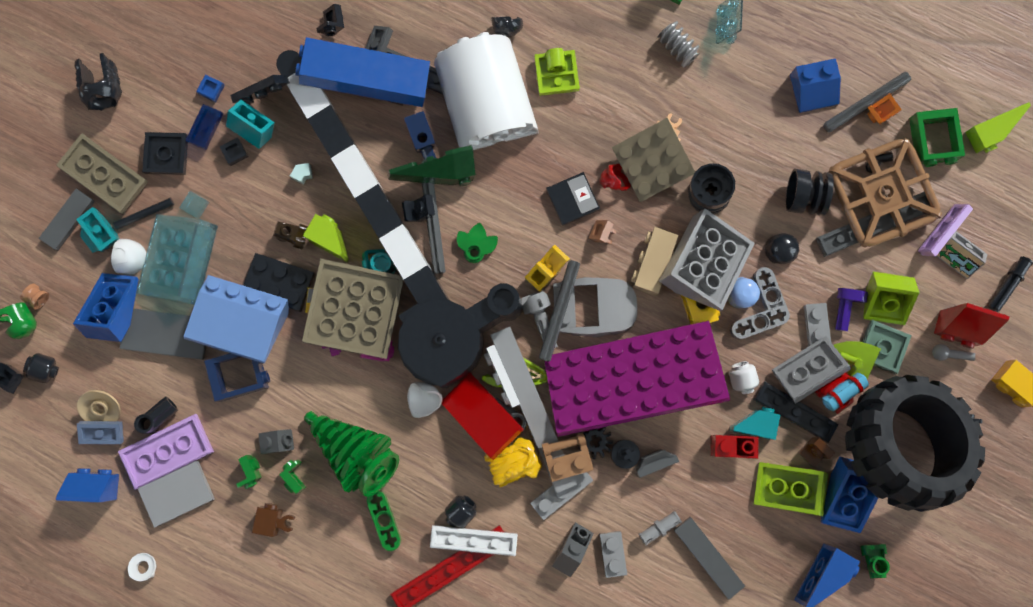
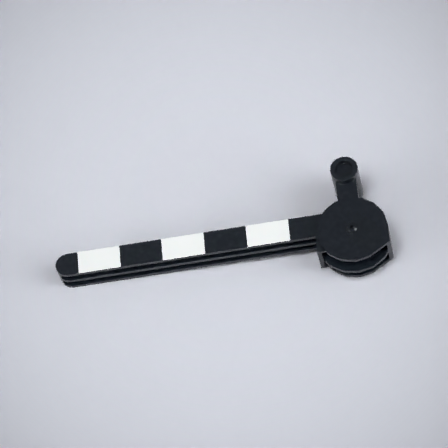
(437, 337)

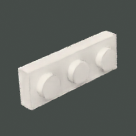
(501, 377)

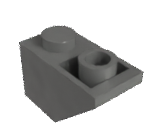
(573, 550)

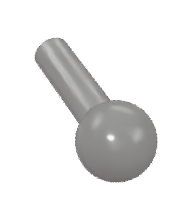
(942, 352)

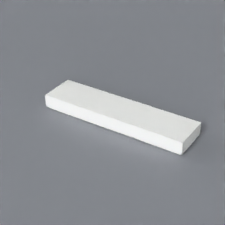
(473, 540)

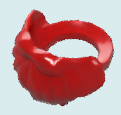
(610, 179)

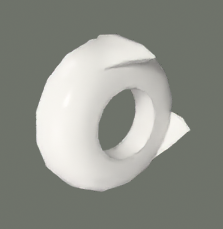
(134, 563)

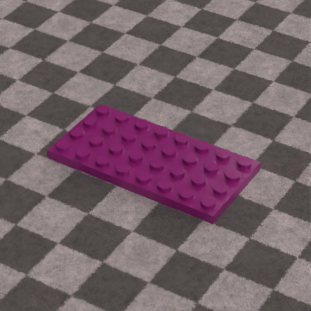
(635, 378)

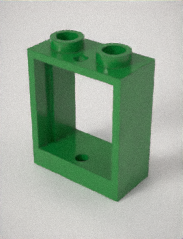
(917, 124)

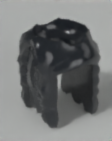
(108, 87)

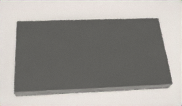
(161, 334)

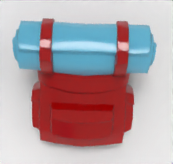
(840, 392)

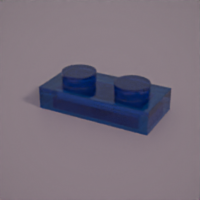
(204, 127)

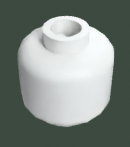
(744, 377)

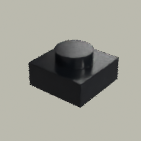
(234, 151)

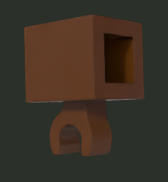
(269, 520)

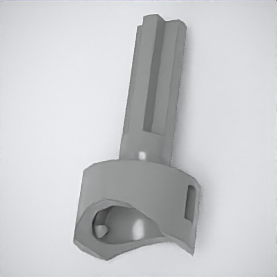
(536, 304)

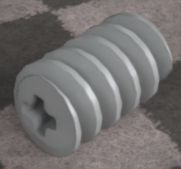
(679, 44)

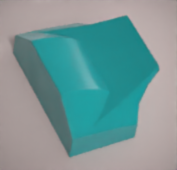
(96, 231)

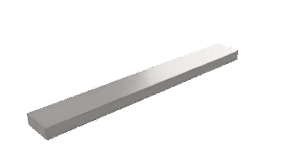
(529, 398)

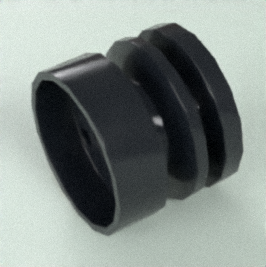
(718, 180)
(809, 192)

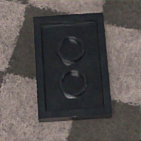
(279, 280)

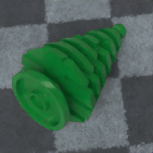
(356, 455)

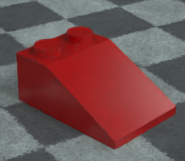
(969, 324)

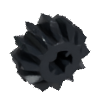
(602, 443)

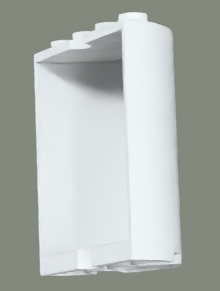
(484, 91)

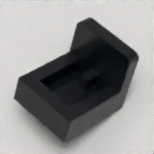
(332, 21)
(9, 378)

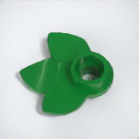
(476, 240)

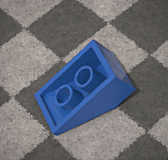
(108, 308)
(847, 498)
(827, 574)

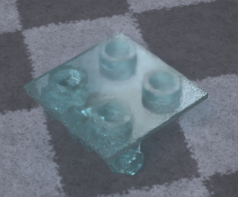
(729, 21)

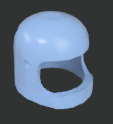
(744, 293)

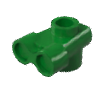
(876, 555)

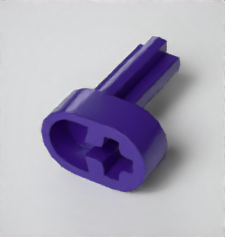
(846, 298)

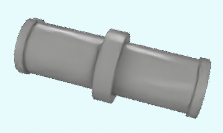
(660, 528)

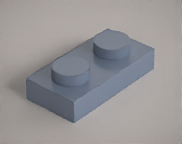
(100, 432)

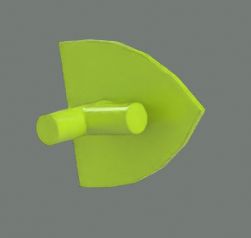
(859, 356)

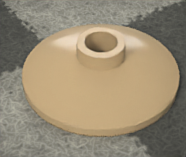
(98, 406)

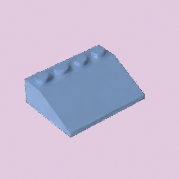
(236, 319)

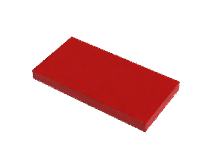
(482, 416)

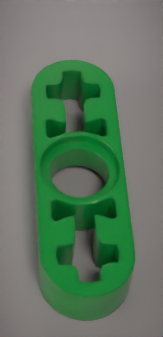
(394, 533)

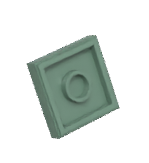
(892, 345)

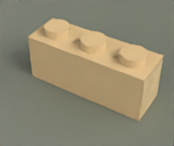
(654, 261)

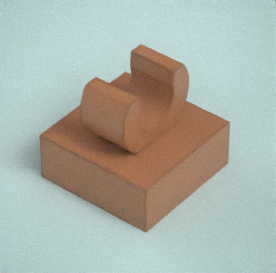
(601, 231)

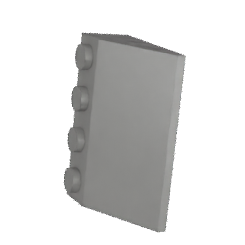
(707, 260)

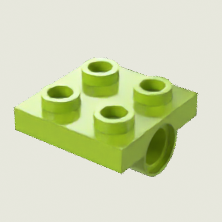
(556, 72)

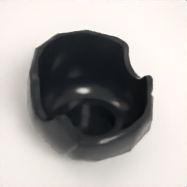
(506, 26)
(782, 248)

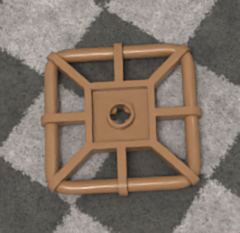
(897, 198)

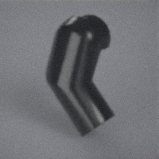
(885, 157)

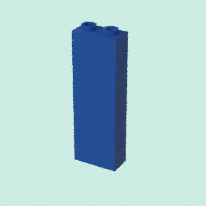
(362, 72)

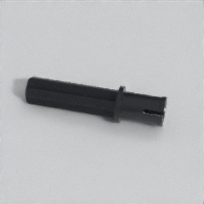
(1014, 277)

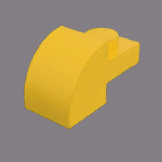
(547, 268)

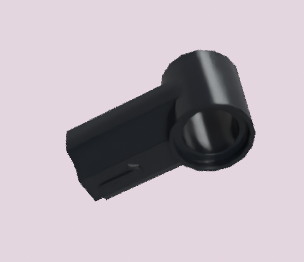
(157, 415)

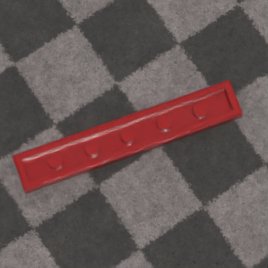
(438, 576)

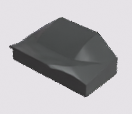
(654, 462)

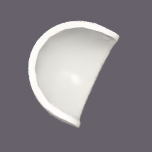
(127, 257)
(423, 399)

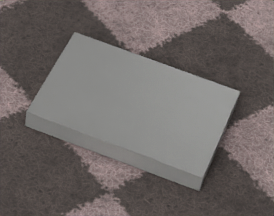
(811, 369)
(176, 494)

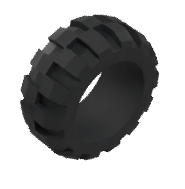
(948, 426)

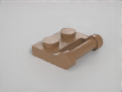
(569, 464)

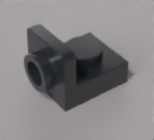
(419, 209)

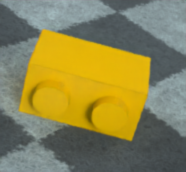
(1015, 381)

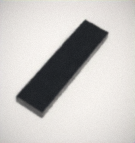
(796, 412)

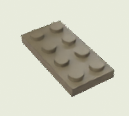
(102, 173)

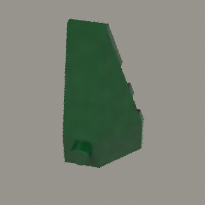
(451, 169)

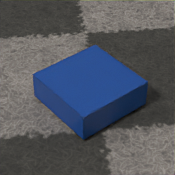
(210, 88)

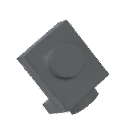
(276, 441)

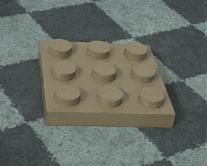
(653, 160)

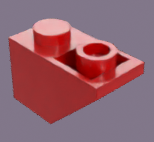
(734, 446)

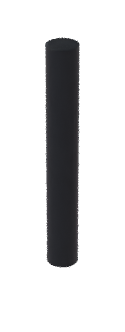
(143, 213)

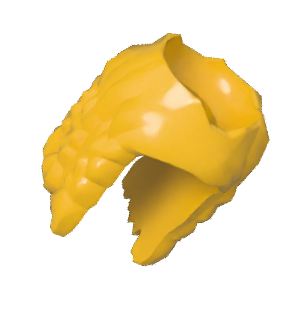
(515, 463)

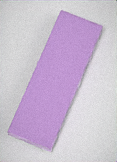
(945, 229)

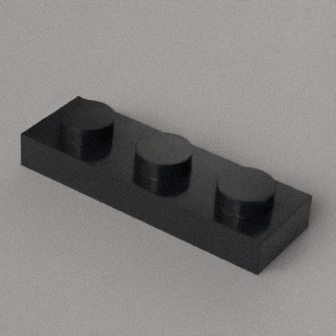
(260, 89)

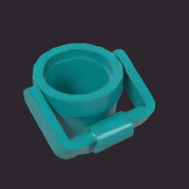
(380, 261)

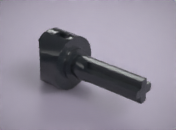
(625, 454)

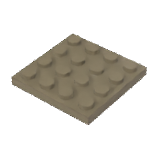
(353, 309)

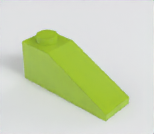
(993, 131)

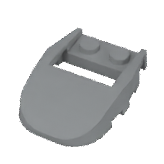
(615, 308)

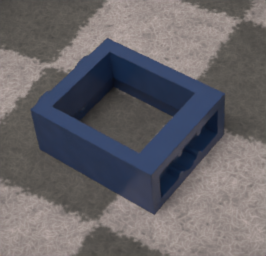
(217, 382)

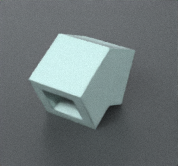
(301, 173)

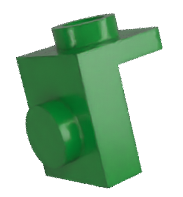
(250, 467)
(292, 482)

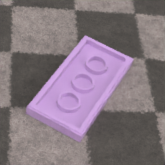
(165, 451)

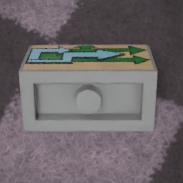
(962, 255)

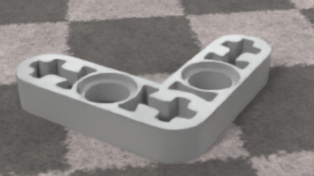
(770, 307)

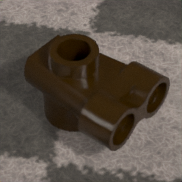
(295, 234)

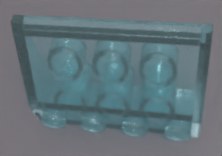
(177, 258)

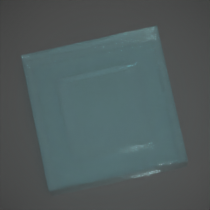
(194, 204)

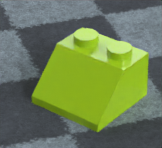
(325, 235)
(890, 298)

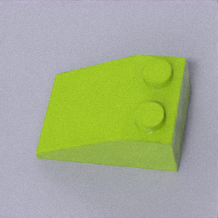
(791, 488)

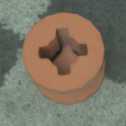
(34, 296)

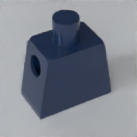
(418, 128)

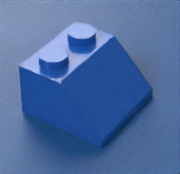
(816, 85)
(89, 487)

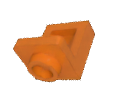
(883, 109)

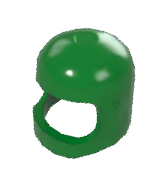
(21, 319)

